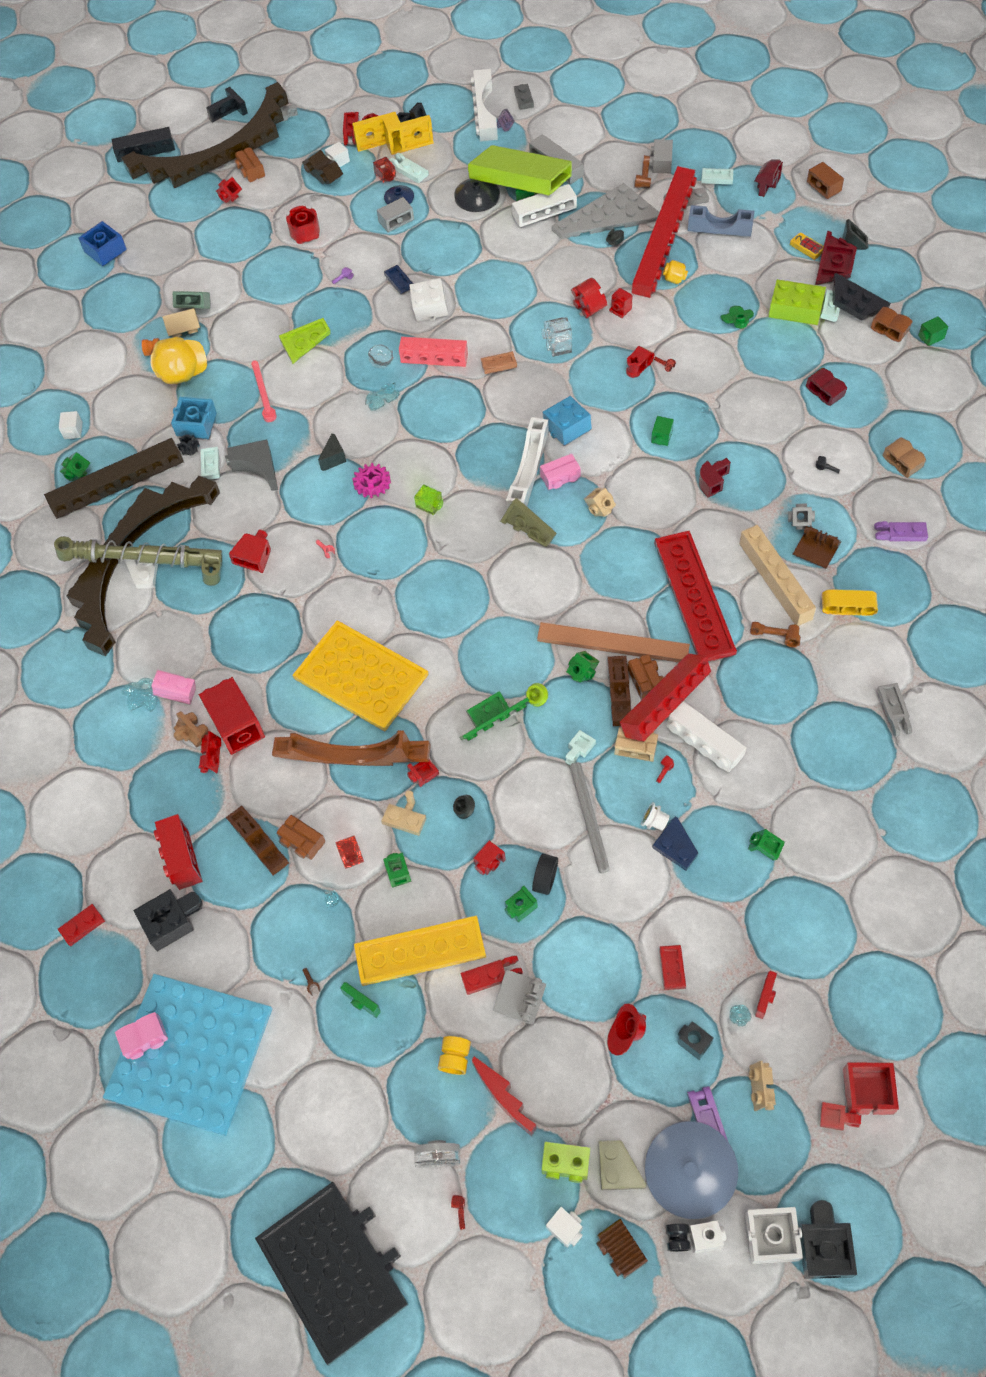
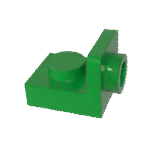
(766, 843)

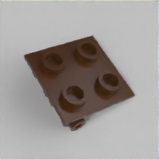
(817, 547)

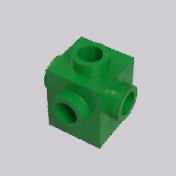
(74, 467)
(582, 666)

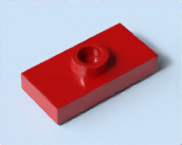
(672, 967)
(767, 994)

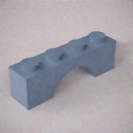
(703, 221)

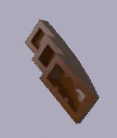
(619, 688)
(257, 840)

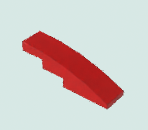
(499, 1088)

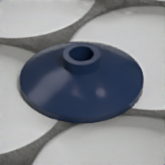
(397, 192)

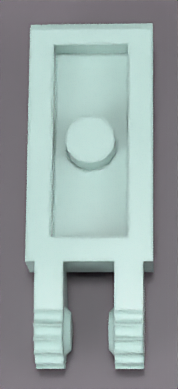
(409, 168)

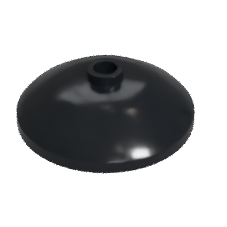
(476, 195)

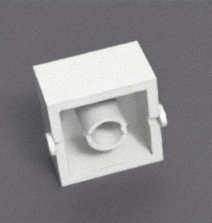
(428, 300)
(773, 1235)

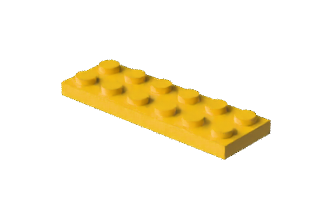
(419, 950)

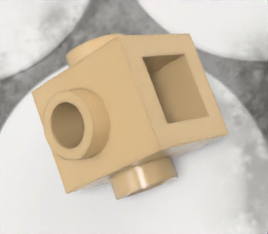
(600, 502)

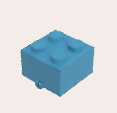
(194, 417)
(567, 420)

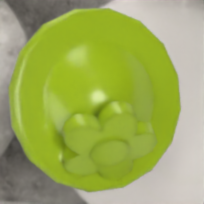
(537, 694)

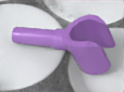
(346, 272)

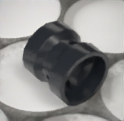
(678, 1237)

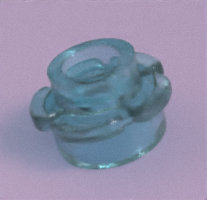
(740, 1009)

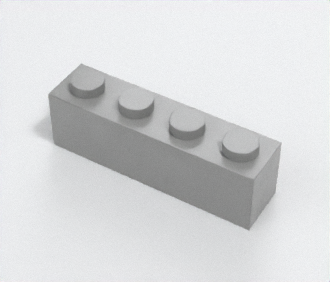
(546, 147)

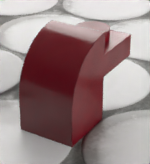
(711, 476)

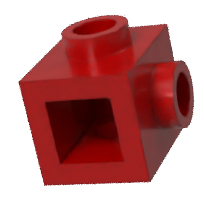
(228, 190)

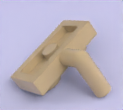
(404, 818)

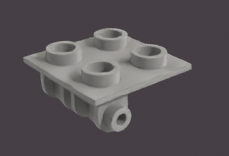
(519, 997)

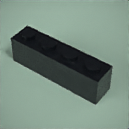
(144, 143)

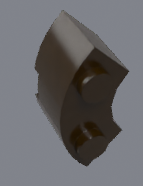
(322, 167)

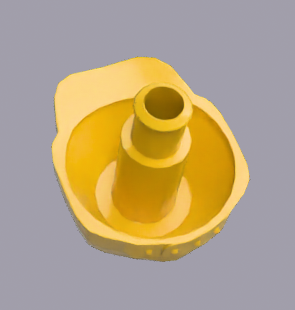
(177, 360)

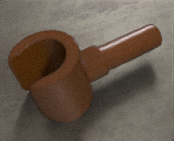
(310, 981)

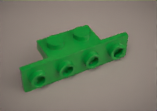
(488, 711)

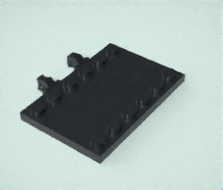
(333, 1271)

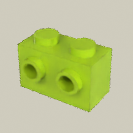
(565, 1161)

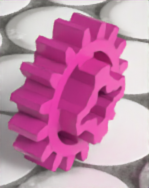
(371, 480)

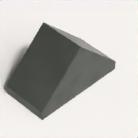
(855, 236)
(332, 454)

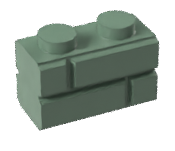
(189, 299)

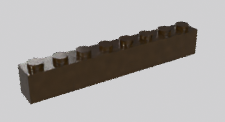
(113, 478)

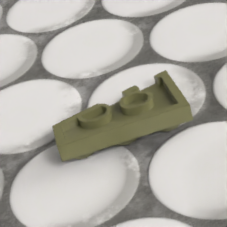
(524, 519)

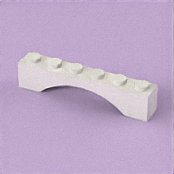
(481, 88)
(532, 454)

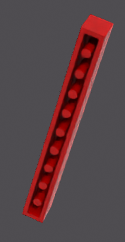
(664, 232)

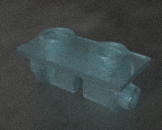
(375, 398)

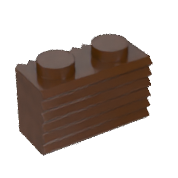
(621, 1249)

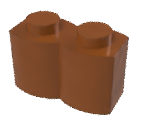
(891, 324)

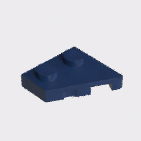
(676, 845)

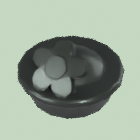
(615, 237)
(464, 806)

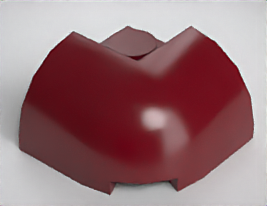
(769, 176)

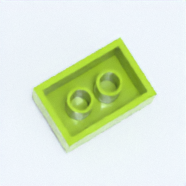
(797, 302)

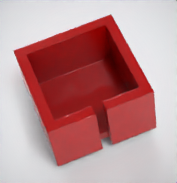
(870, 1088)

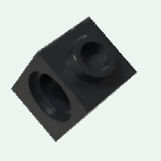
(697, 1049)

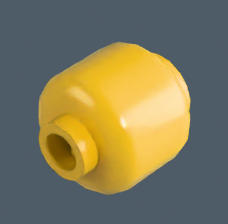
(675, 272)

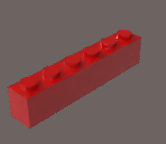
(665, 697)

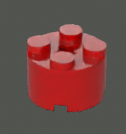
(303, 224)
(588, 297)

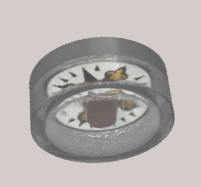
(437, 1155)

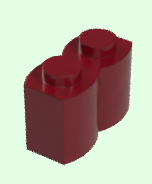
(826, 386)

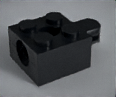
(173, 922)
(827, 1245)

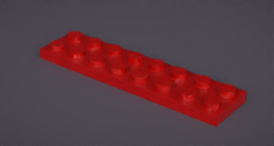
(695, 596)

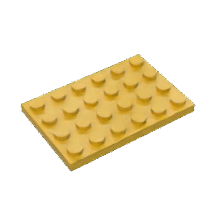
(360, 675)

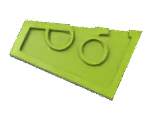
(304, 338)

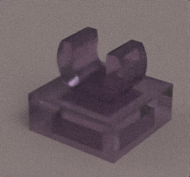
(505, 120)

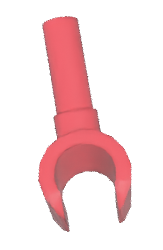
(326, 548)

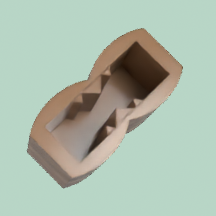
(904, 457)

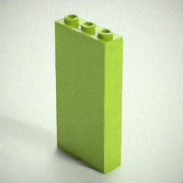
(520, 169)

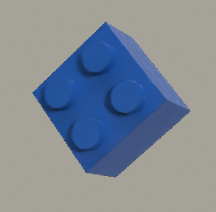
(102, 243)

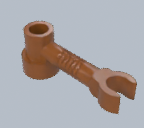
(643, 180)
(792, 636)

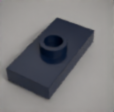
(398, 279)

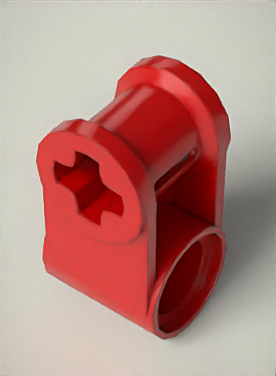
(639, 361)

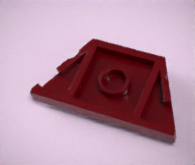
(836, 258)

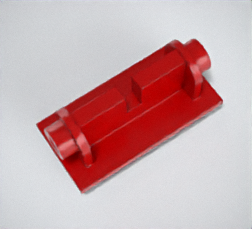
(211, 746)

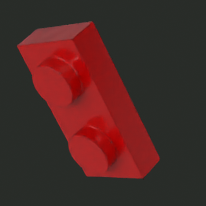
(81, 925)

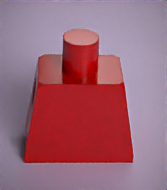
(251, 551)

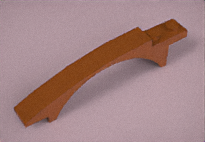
(384, 753)

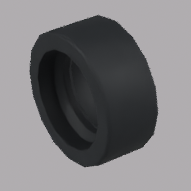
(545, 874)

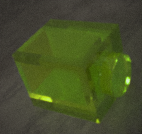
(428, 499)

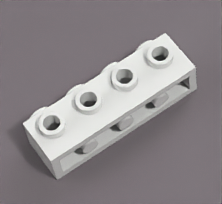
(544, 206)
(706, 737)

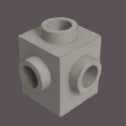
(809, 516)

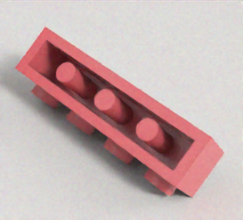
(433, 351)

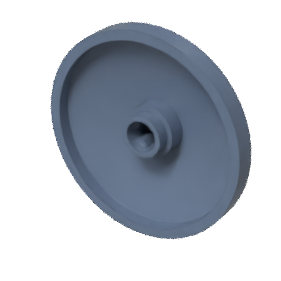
(691, 1170)

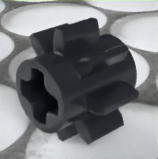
(188, 444)

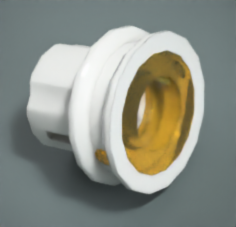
(655, 818)

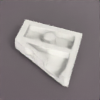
(142, 574)

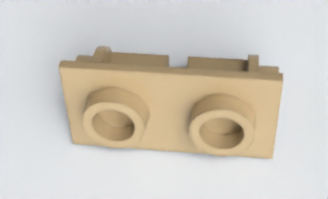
(761, 1096)

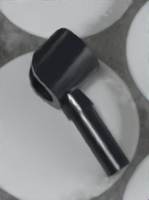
(821, 465)

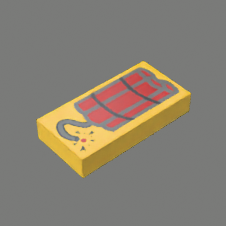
(807, 246)

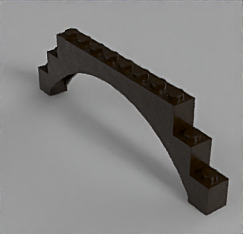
(187, 167)
(147, 510)

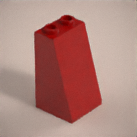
(232, 715)

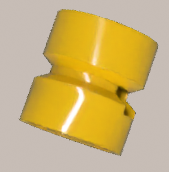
(455, 1051)

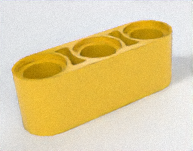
(849, 602)

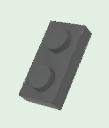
(523, 96)

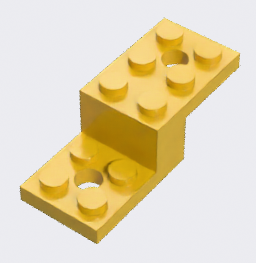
(389, 131)

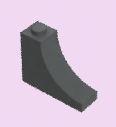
(254, 458)

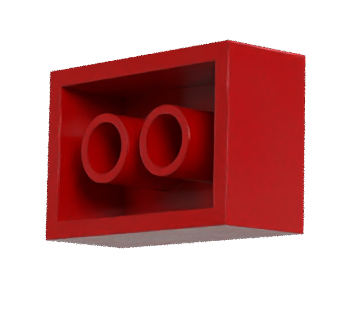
(177, 852)

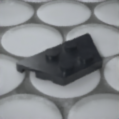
(855, 298)

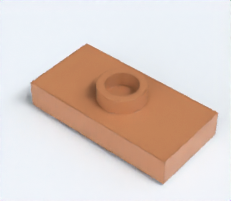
(498, 362)

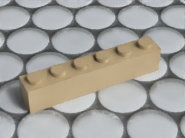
(777, 575)

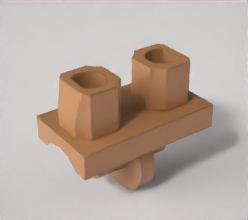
(186, 728)

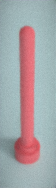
(268, 412)

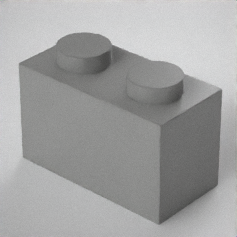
(662, 156)
(395, 214)

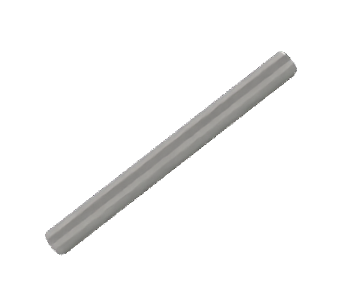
(589, 817)

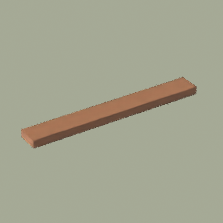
(612, 642)

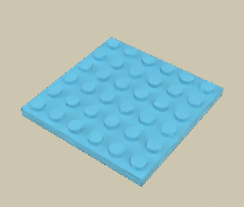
(201, 1064)

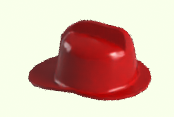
(627, 1027)

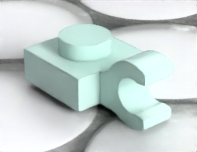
(579, 745)

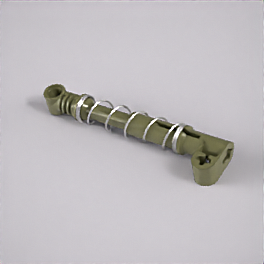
(184, 556)

